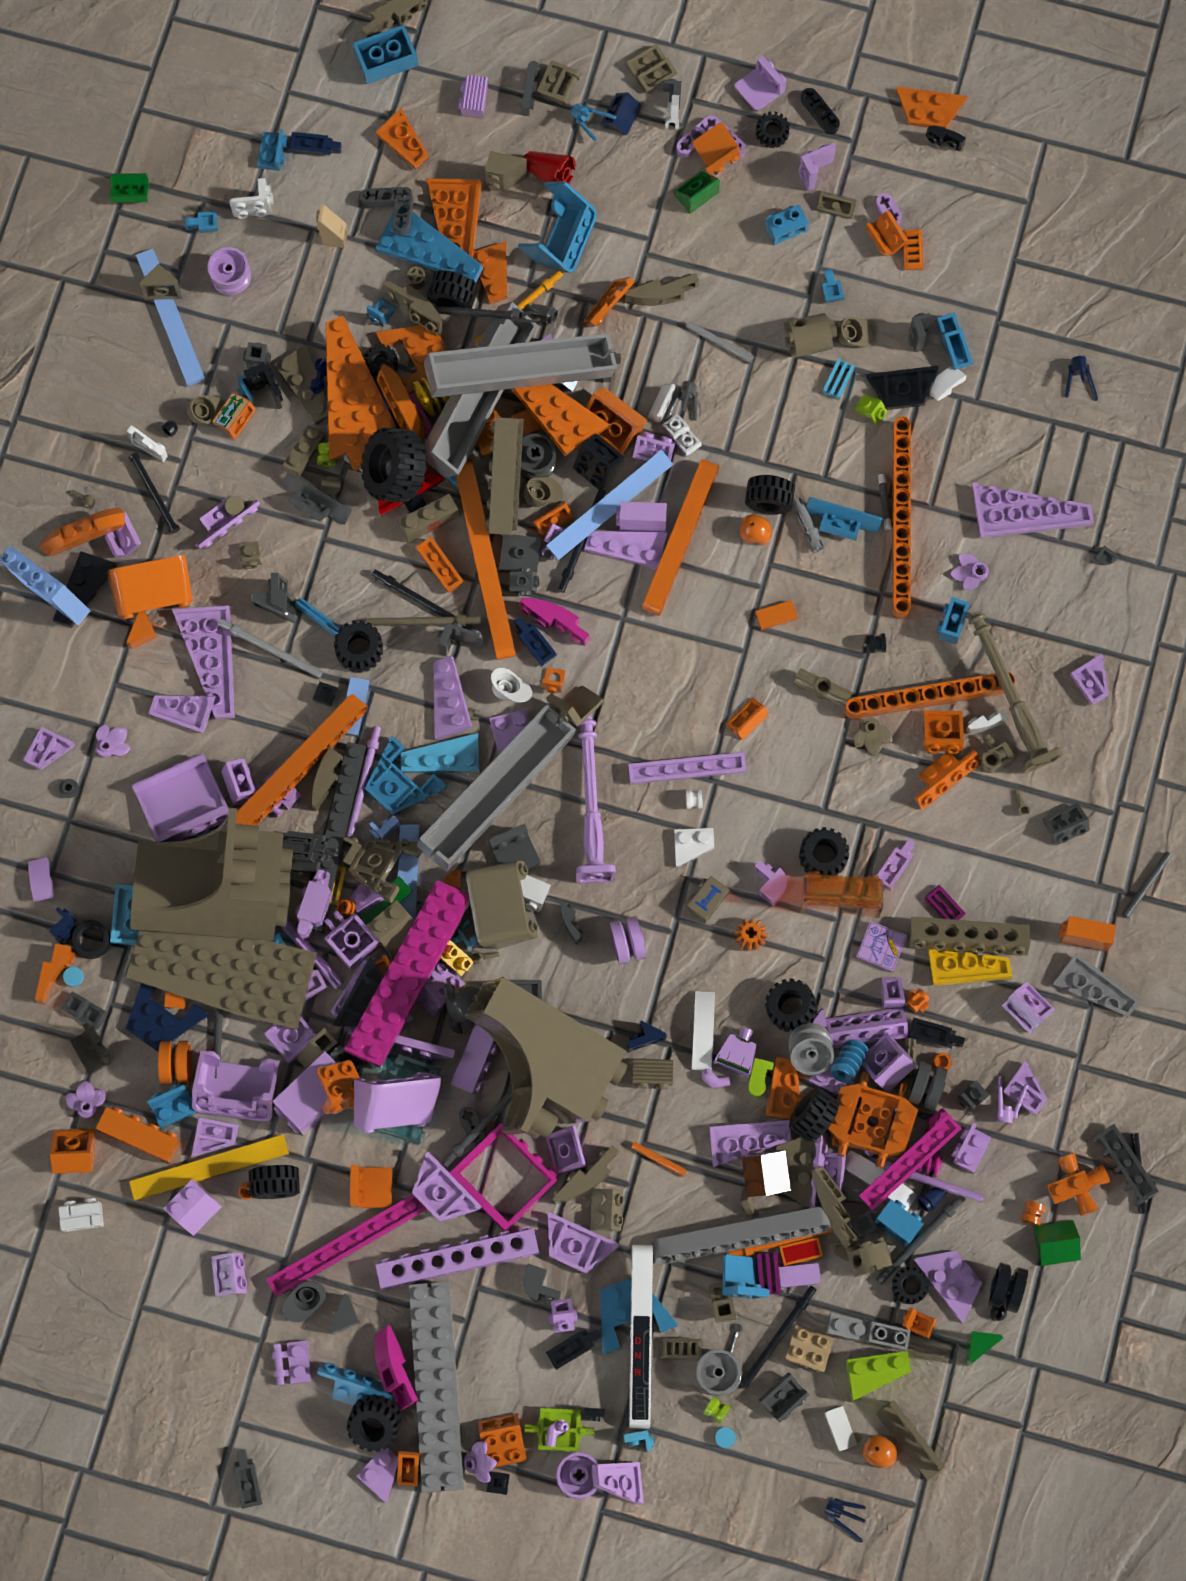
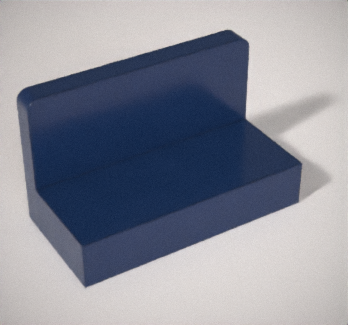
(625, 109)

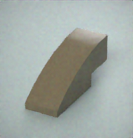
(326, 777)

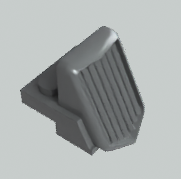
(278, 601)

